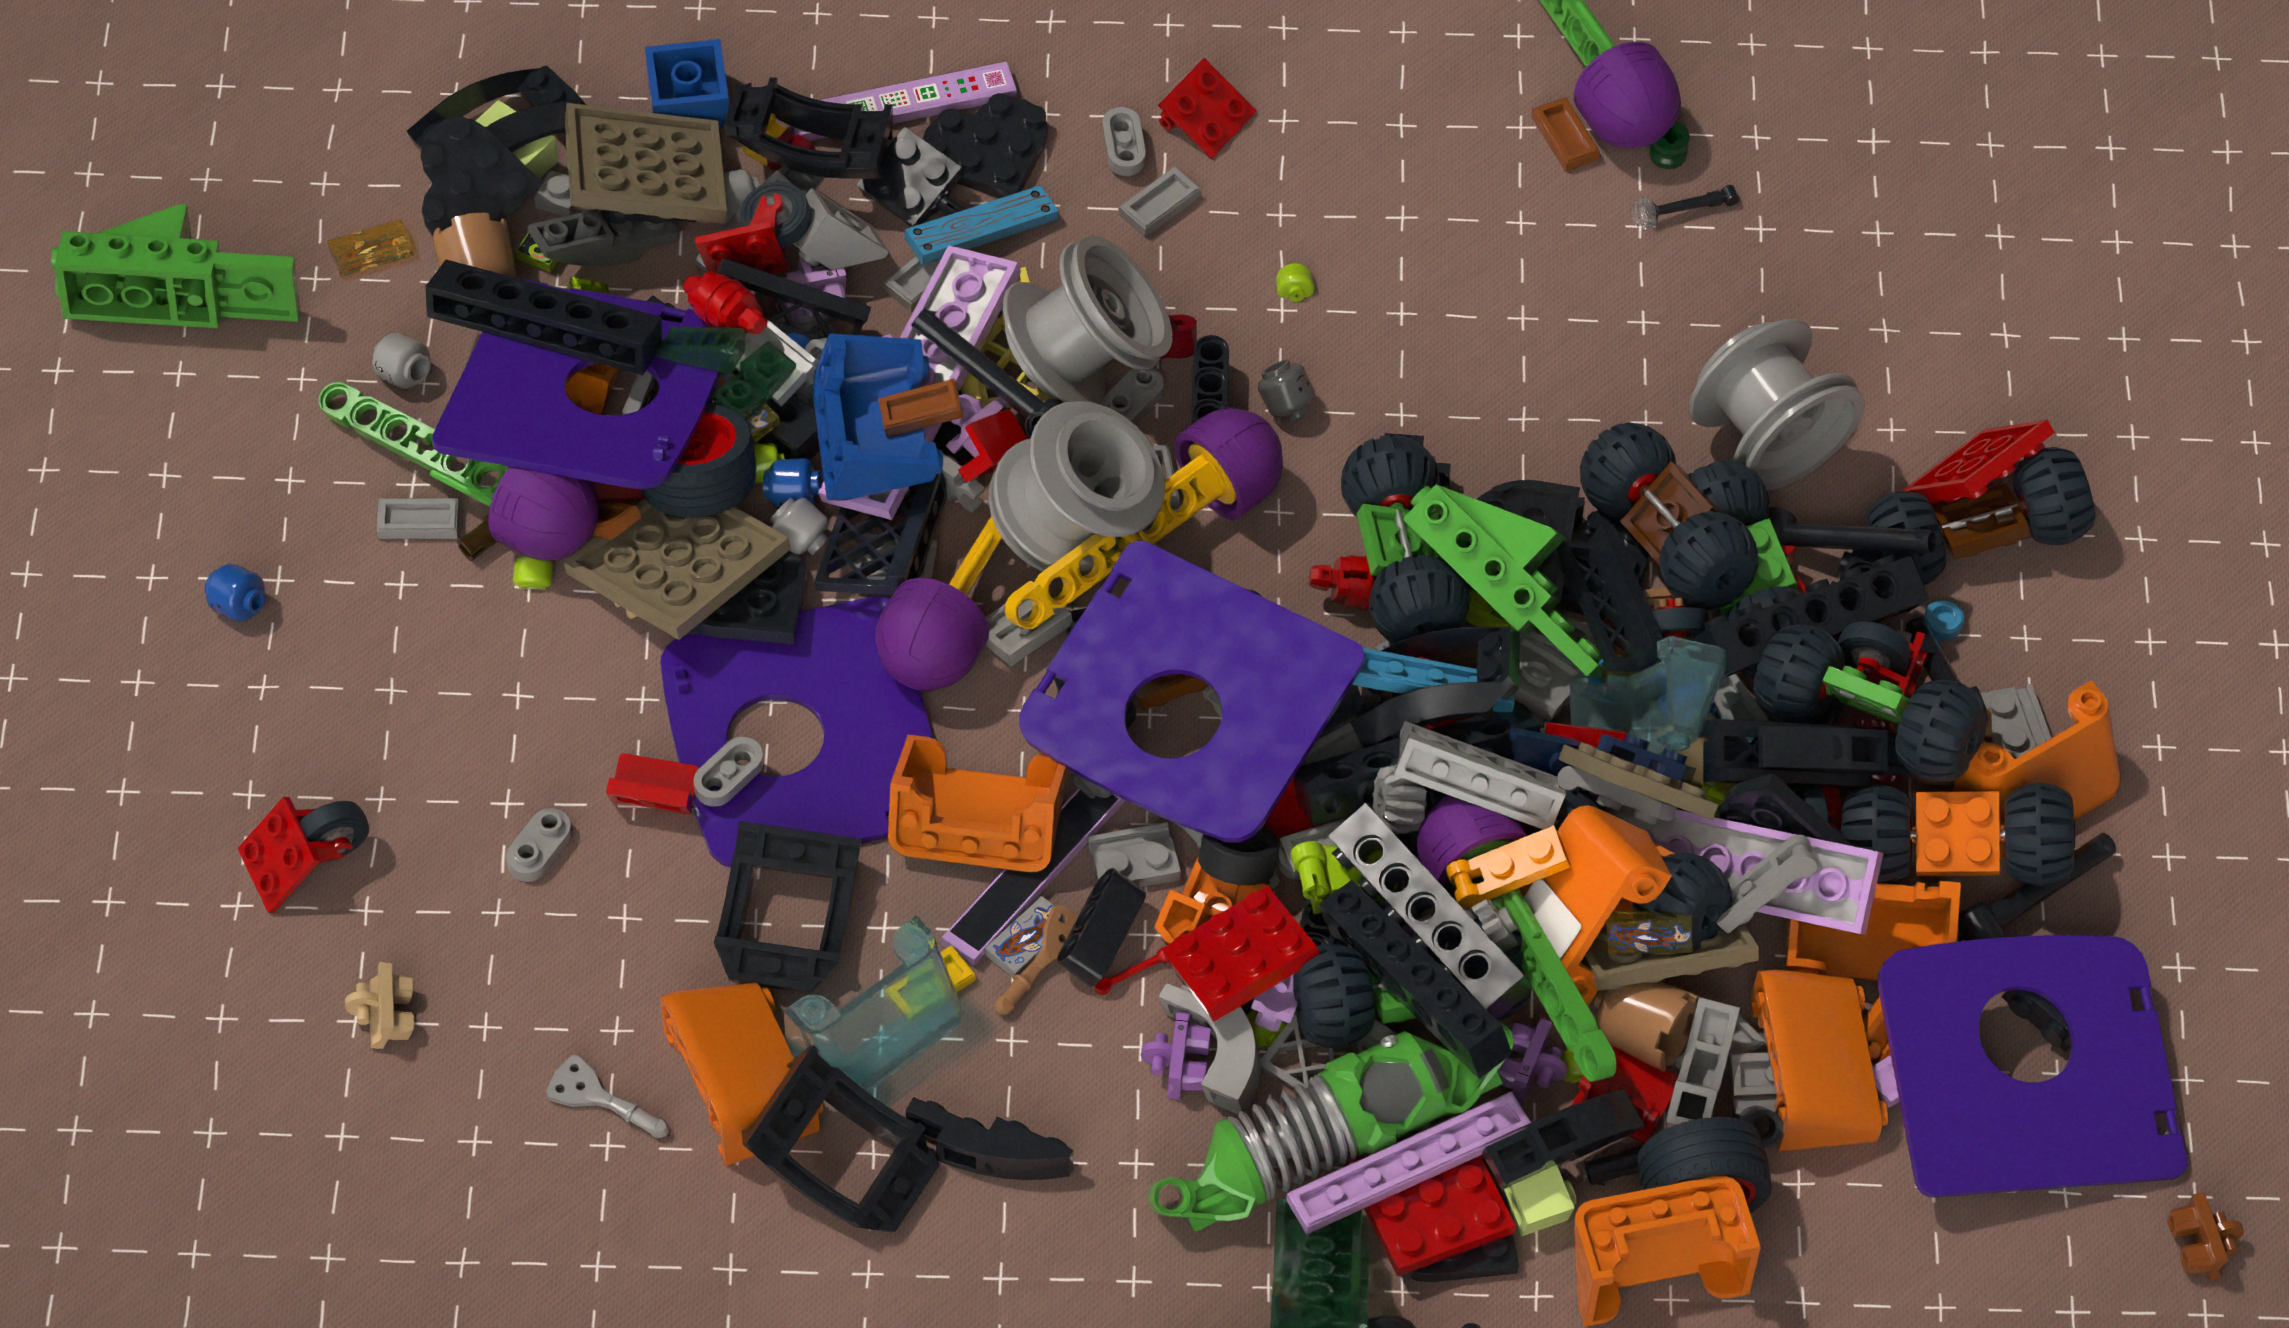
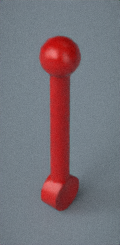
(1104, 985)

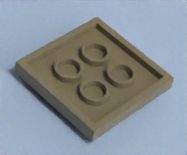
(1639, 779)

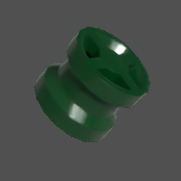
(1668, 155)

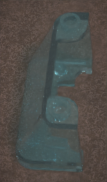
(1660, 703)
(887, 1021)

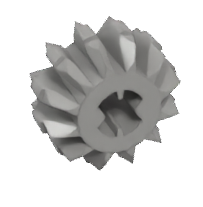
(1398, 801)

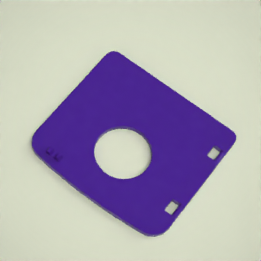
(517, 413)
(1265, 663)
(832, 674)
(1996, 1134)

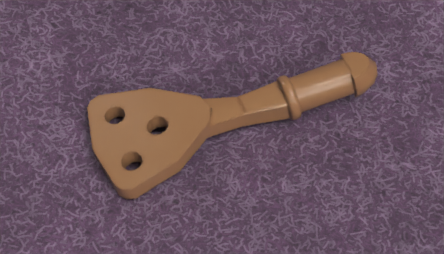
(1050, 949)

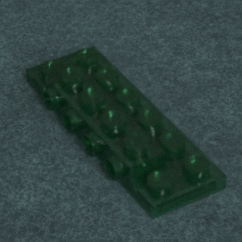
(1319, 1275)

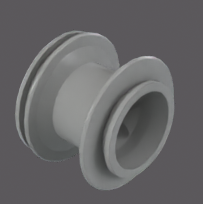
(1095, 316)
(1776, 404)
(1075, 479)

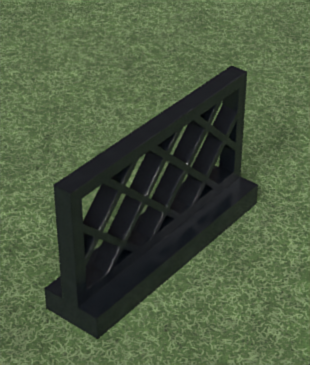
(902, 563)

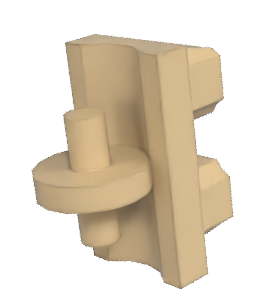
(375, 1006)

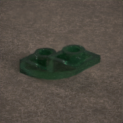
(757, 382)

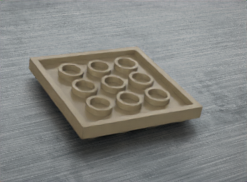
(645, 163)
(678, 567)
(1617, 970)

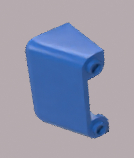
(850, 428)

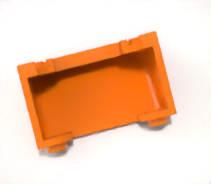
(2075, 760)
(973, 813)
(1606, 863)
(1898, 920)
(731, 1054)
(1818, 1059)
(1661, 1236)

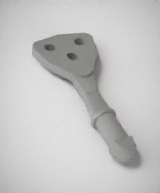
(594, 1095)

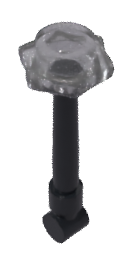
(1646, 212)

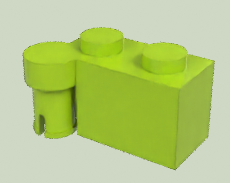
(1323, 874)

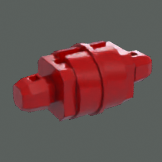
(724, 303)
(1348, 580)

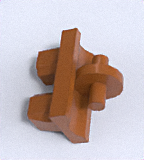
(2212, 1236)

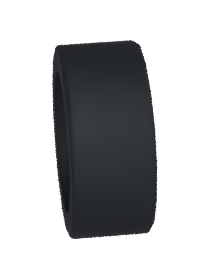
(1240, 862)

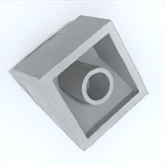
(837, 236)

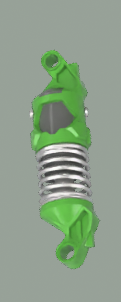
(1345, 1112)

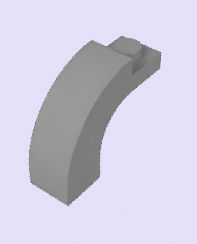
(1703, 1062)
(1237, 1063)

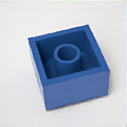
(688, 80)

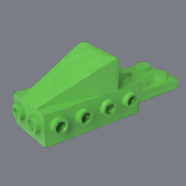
(159, 264)
(1506, 545)

